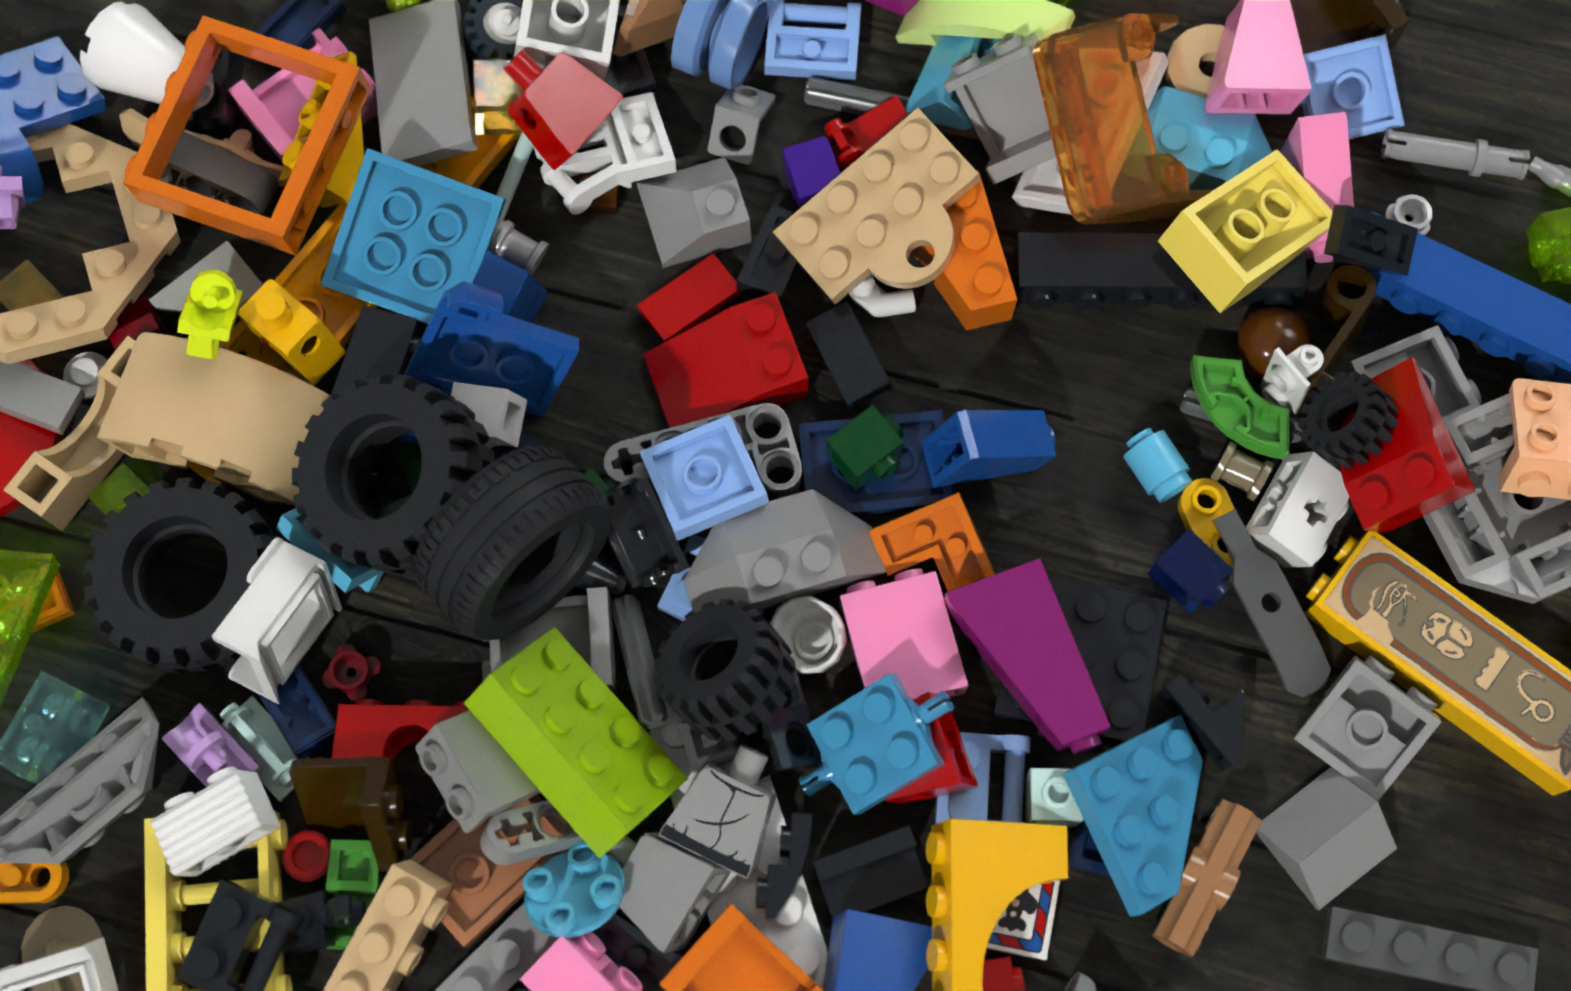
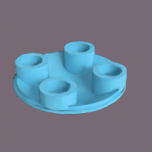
(573, 892)

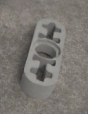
(527, 845)

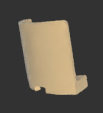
(213, 413)

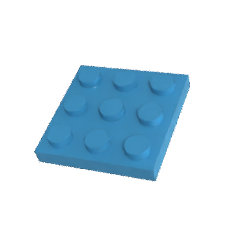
(409, 236)

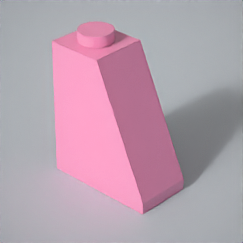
(1259, 61)
(1321, 155)

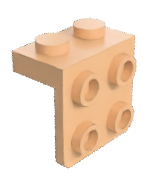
(1541, 439)

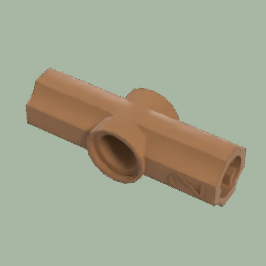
(1207, 877)

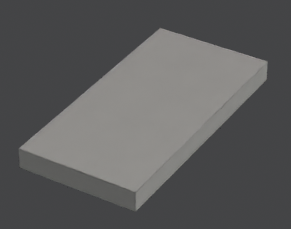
(422, 83)

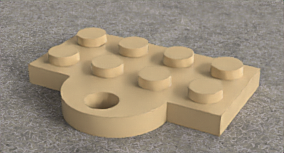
(882, 212)

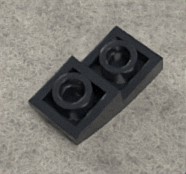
(848, 355)
(778, 888)

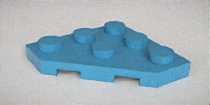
(1141, 810)

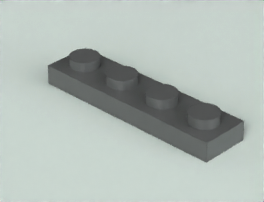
(1427, 952)

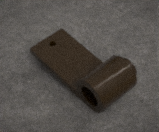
(1344, 312)

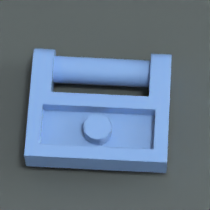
(812, 50)
(974, 802)

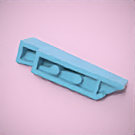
(930, 92)

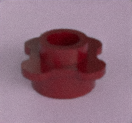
(345, 659)

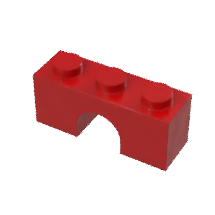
(383, 729)

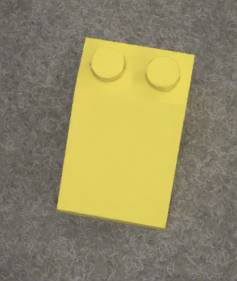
(1246, 230)

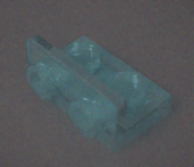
(49, 728)

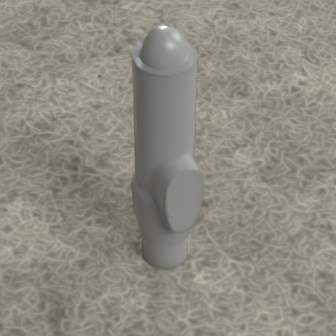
(1553, 175)

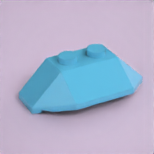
(1208, 144)

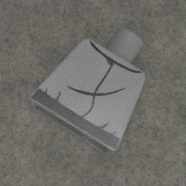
(725, 814)

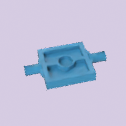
(875, 743)

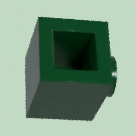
(867, 447)

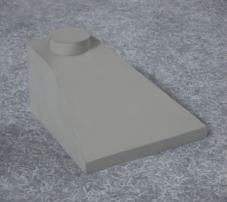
(695, 212)
(223, 259)

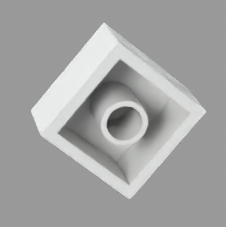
(569, 26)

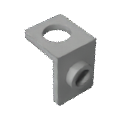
(745, 110)

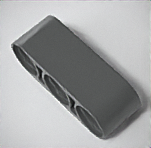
(220, 175)

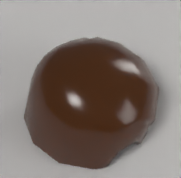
(1266, 331)

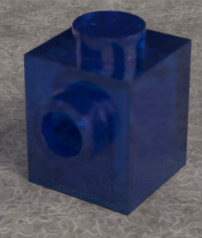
(1191, 573)

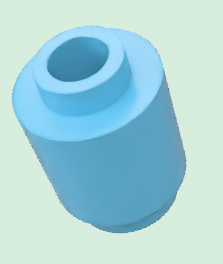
(1157, 464)

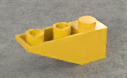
(349, 164)

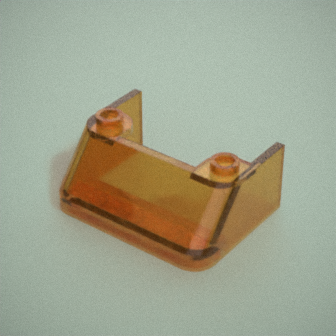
(1103, 122)

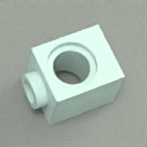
(1050, 799)

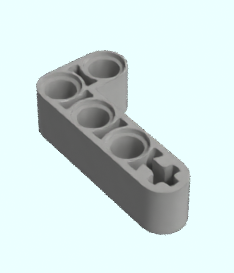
(764, 453)

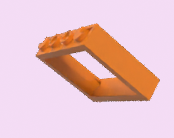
(314, 165)

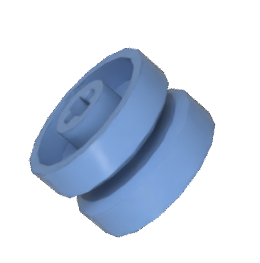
(720, 38)

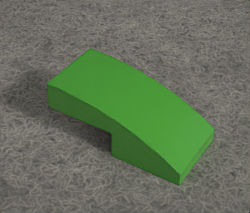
(352, 873)

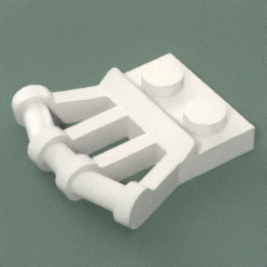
(632, 152)

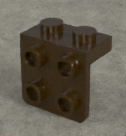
(1340, 22)
(355, 798)

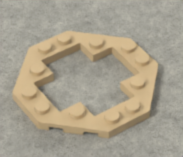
(115, 272)

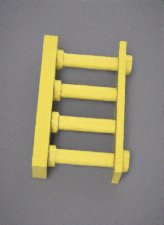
(169, 895)

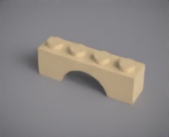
(61, 477)

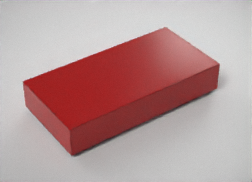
(689, 298)

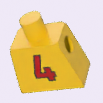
(285, 326)

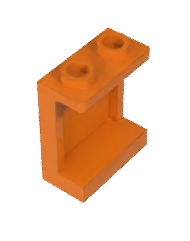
(736, 958)

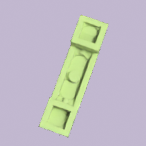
(982, 19)

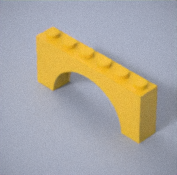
(974, 879)

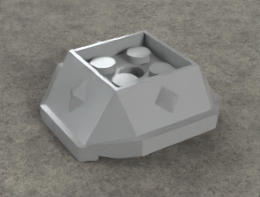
(1486, 533)

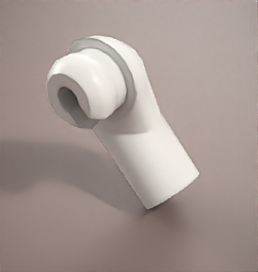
(879, 303)

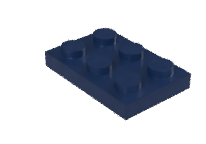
(901, 491)

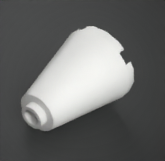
(134, 54)

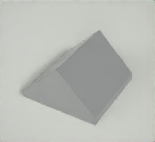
(1327, 836)

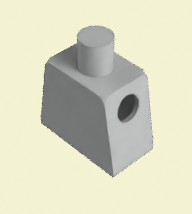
(666, 888)

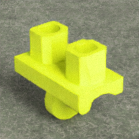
(209, 313)

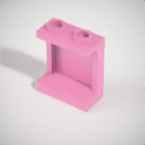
(277, 102)
(904, 633)

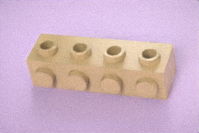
(392, 930)

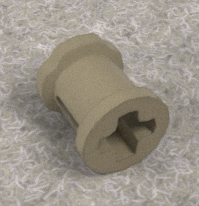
(1242, 470)

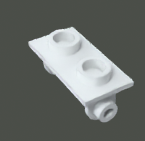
(1286, 376)

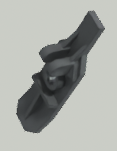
(1286, 629)

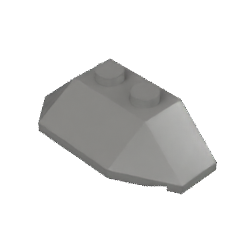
(783, 552)
(84, 792)

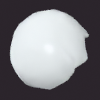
(812, 633)

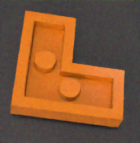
(939, 532)

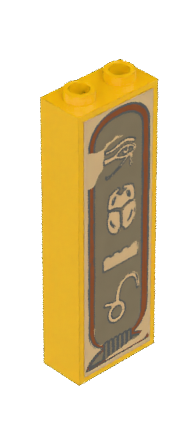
(1454, 652)

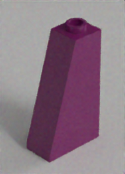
(1030, 648)

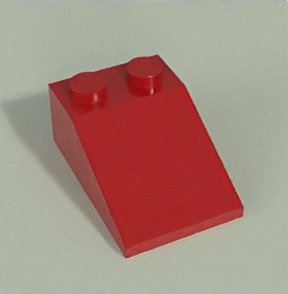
(728, 364)
(1418, 465)

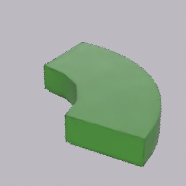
(1237, 408)

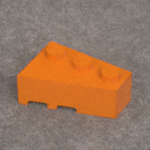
(977, 277)

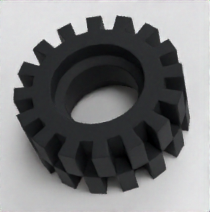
(1362, 433)

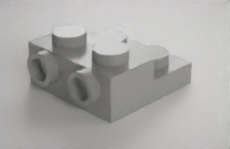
(1439, 366)
(1369, 725)

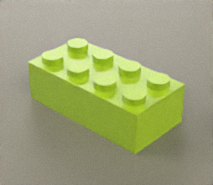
(575, 741)

